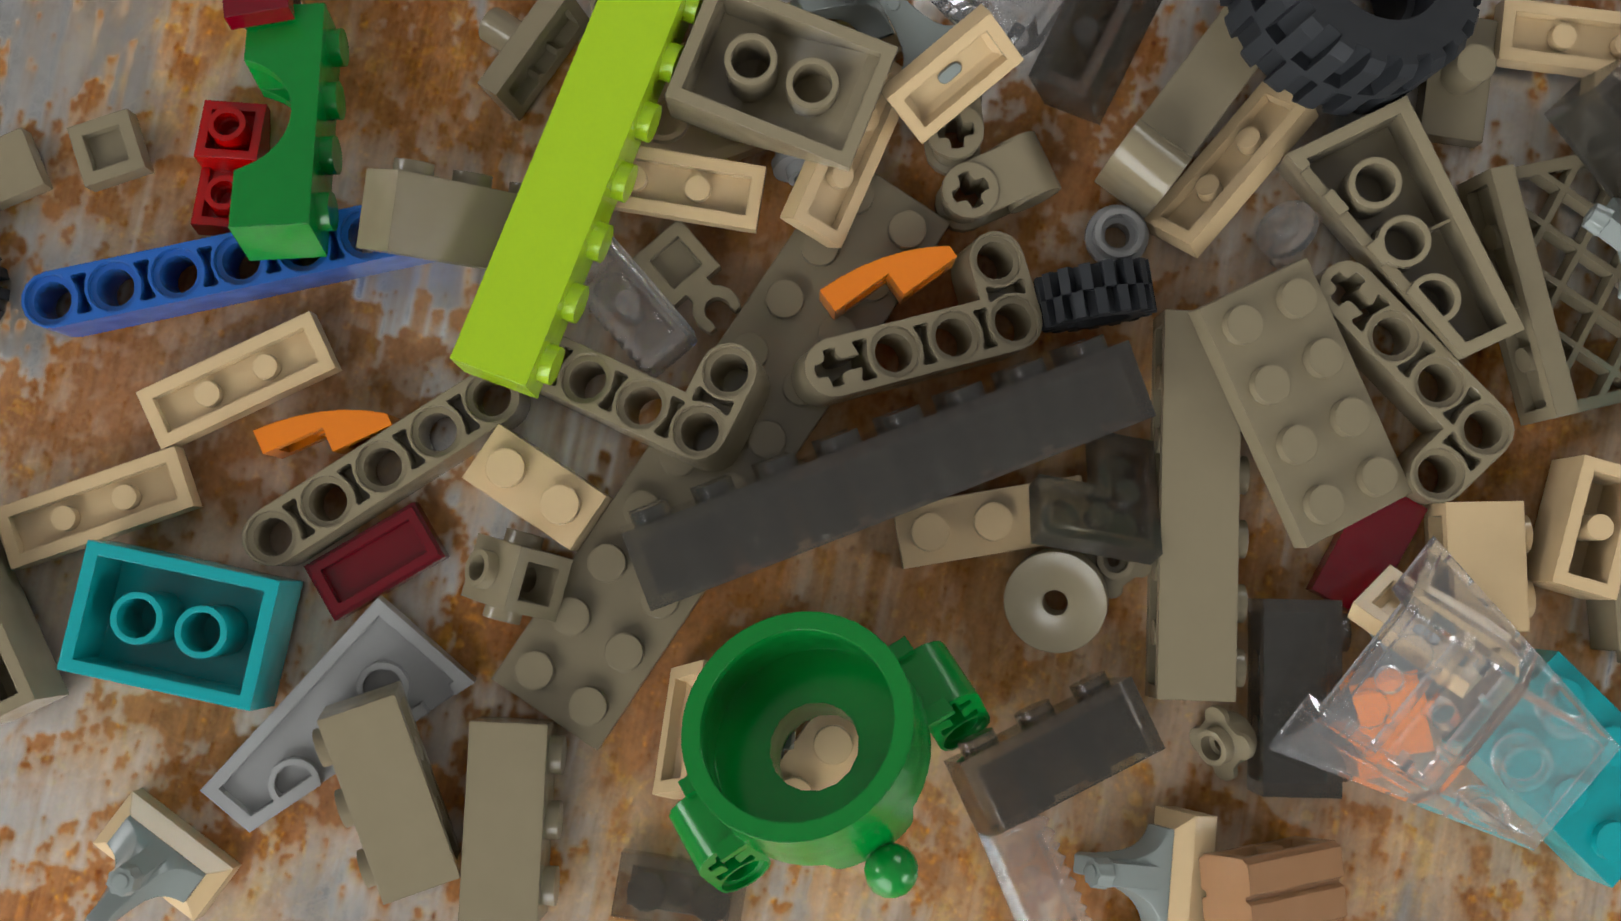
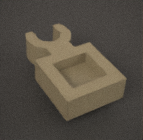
(683, 271)

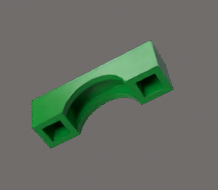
(286, 198)

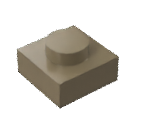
(110, 150)

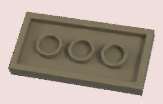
(1300, 403)

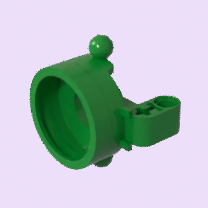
(759, 694)

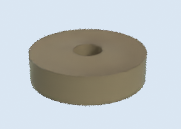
(1039, 623)

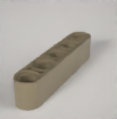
(358, 476)

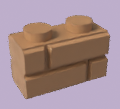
(1275, 881)

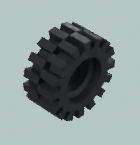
(1095, 295)

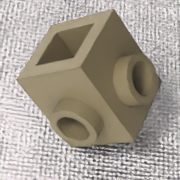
(516, 577)

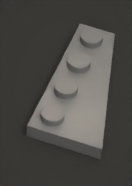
(280, 758)

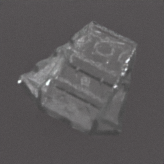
(1454, 713)

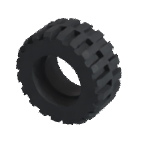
(1344, 55)

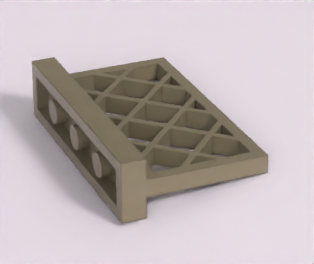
(1541, 354)

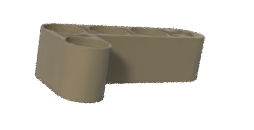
(1177, 121)
(914, 337)
(1397, 379)
(681, 411)

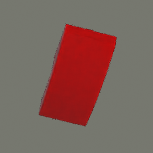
(226, 140)

